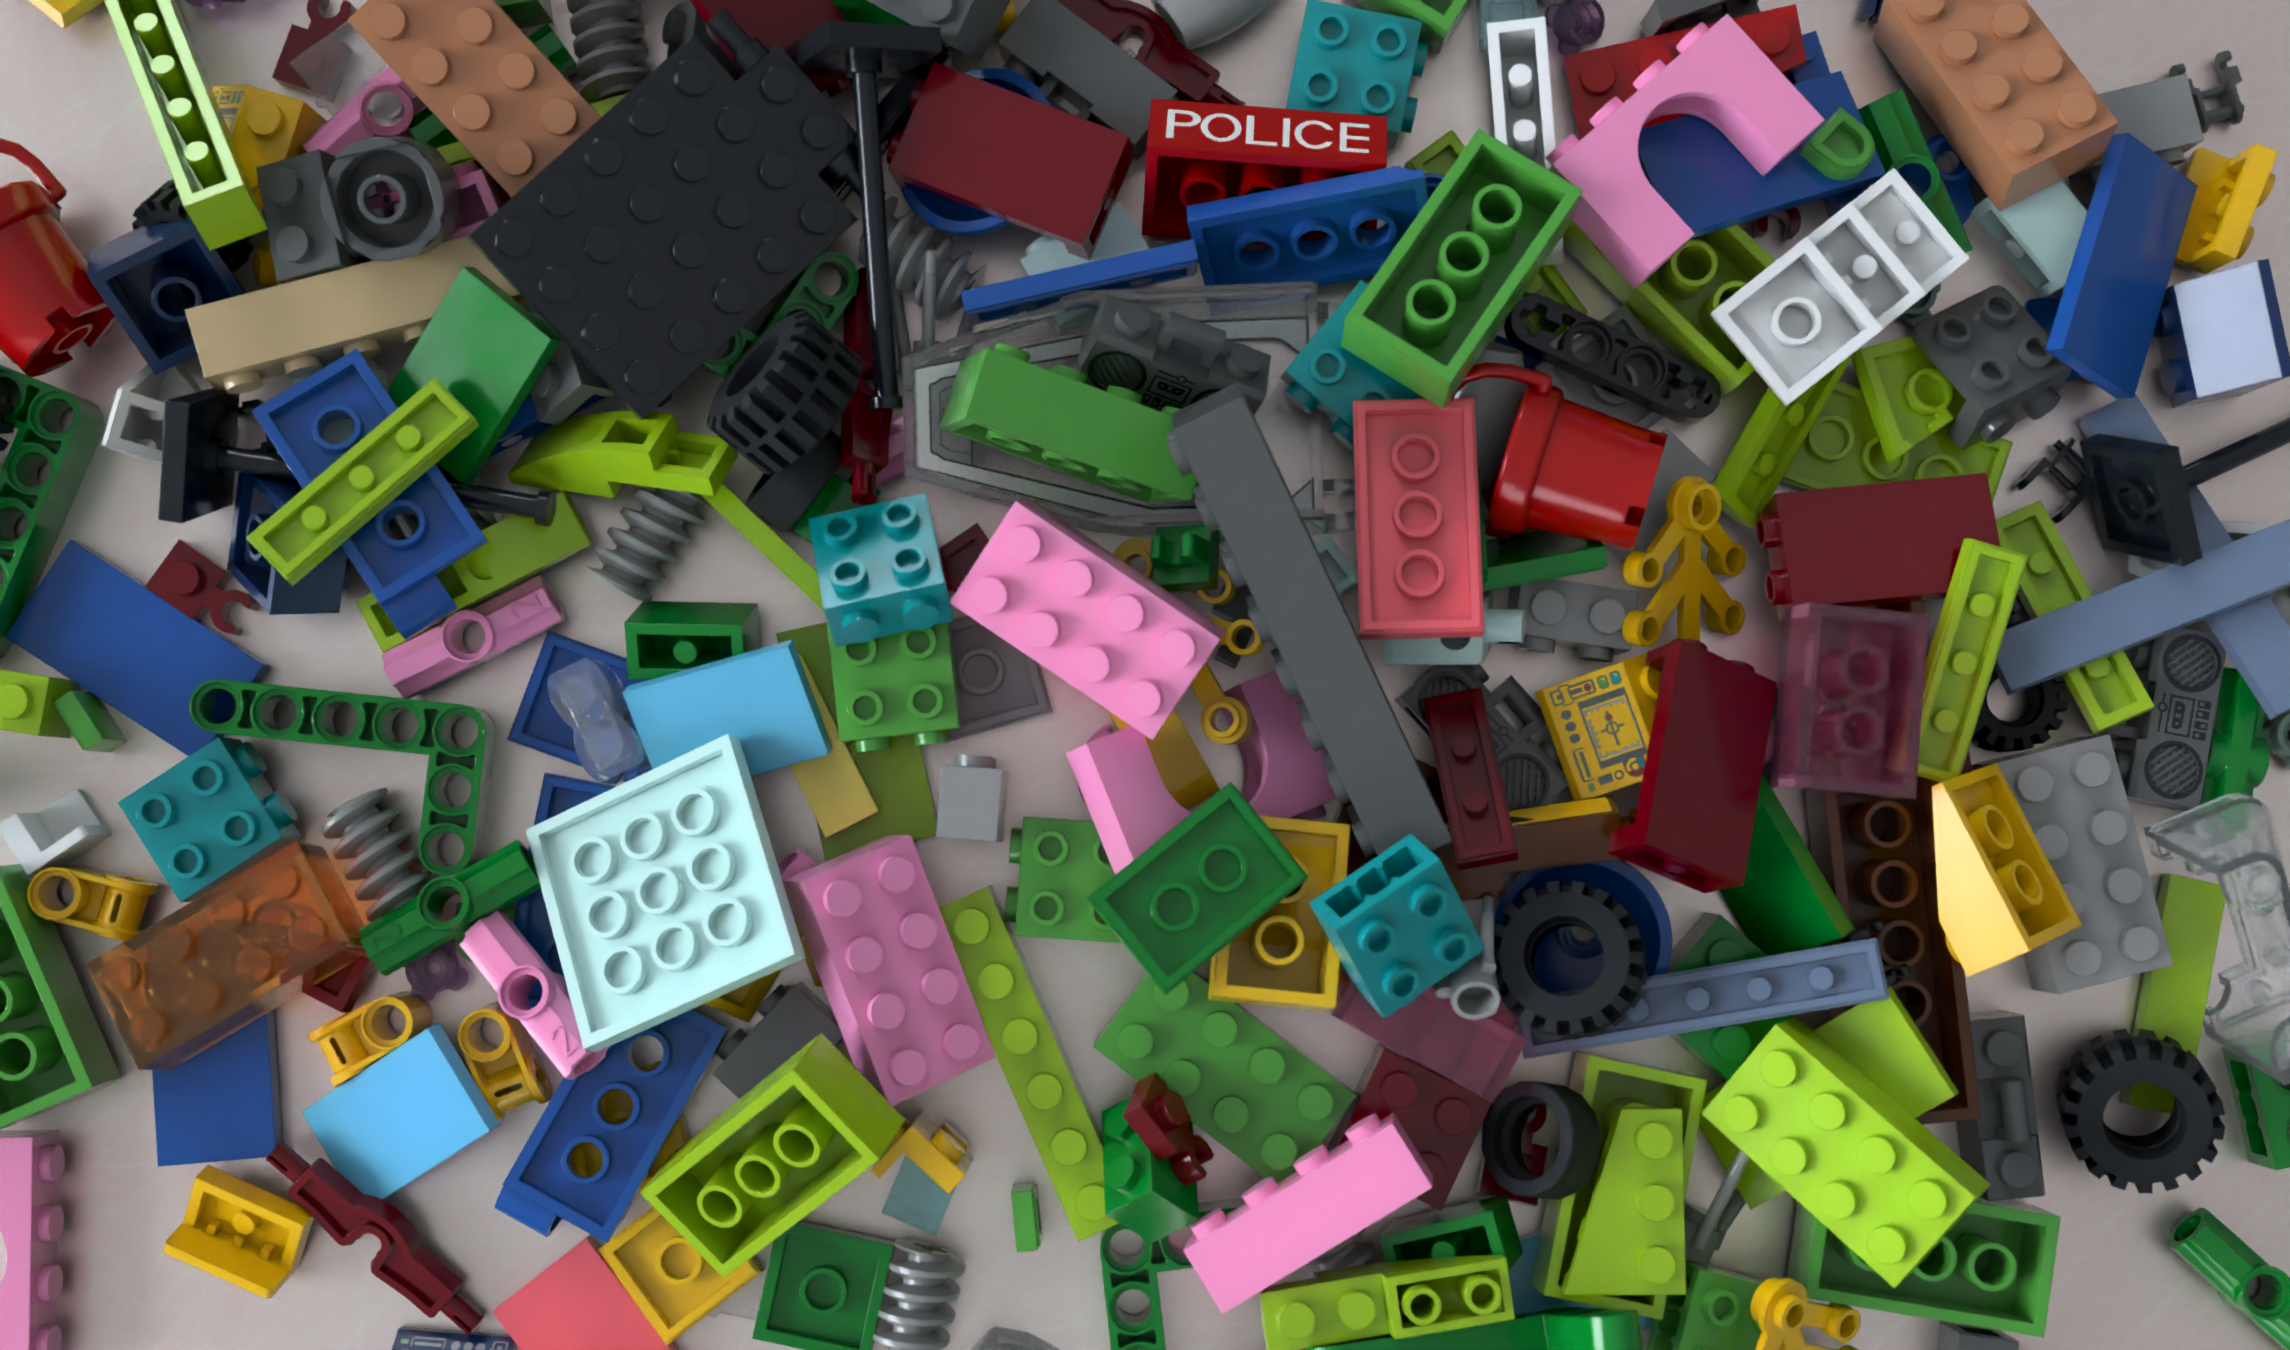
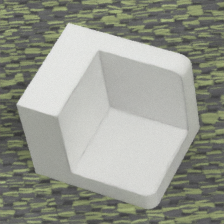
(55, 833)

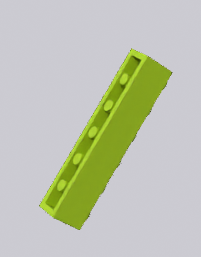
(187, 120)
(1031, 1057)

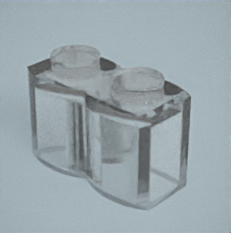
(604, 735)

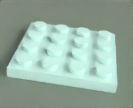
(663, 894)

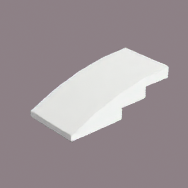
(1839, 286)

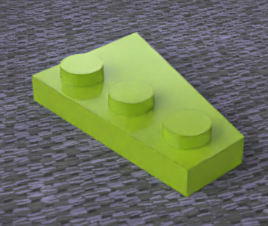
(1904, 394)
(1636, 1213)

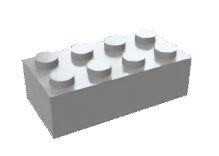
(2089, 837)

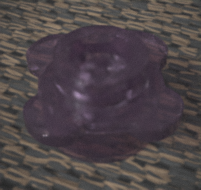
(1588, 23)
(450, 976)

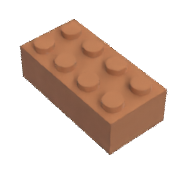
(480, 81)
(1997, 91)

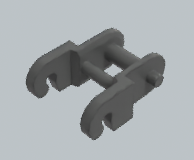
(2231, 104)

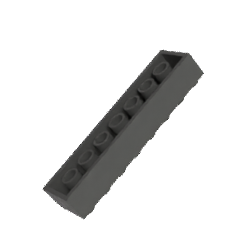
(1303, 613)

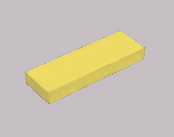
(834, 781)

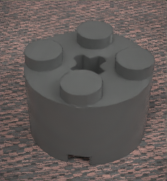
(374, 167)

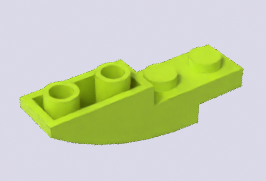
(614, 448)
(511, 556)
(1385, 1299)

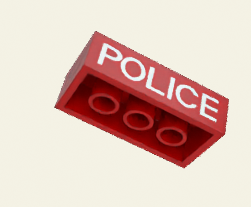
(1237, 150)

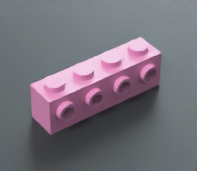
(1308, 1211)

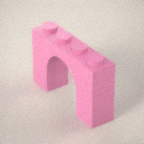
(1714, 78)
(1136, 809)
(30, 1228)

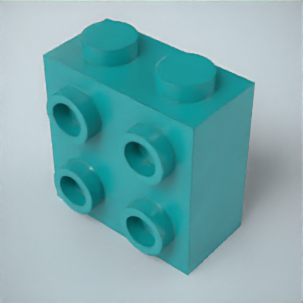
(1358, 64)
(1332, 377)
(880, 570)
(211, 817)
(1398, 925)

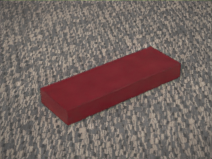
(1470, 779)

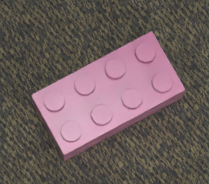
(1087, 616)
(889, 968)

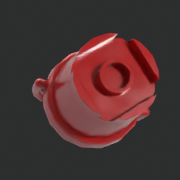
(43, 275)
(1569, 466)

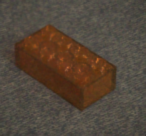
(229, 956)

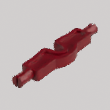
(1160, 52)
(863, 431)
(350, 1214)

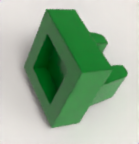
(1185, 558)

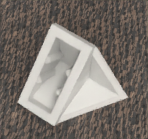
(138, 411)

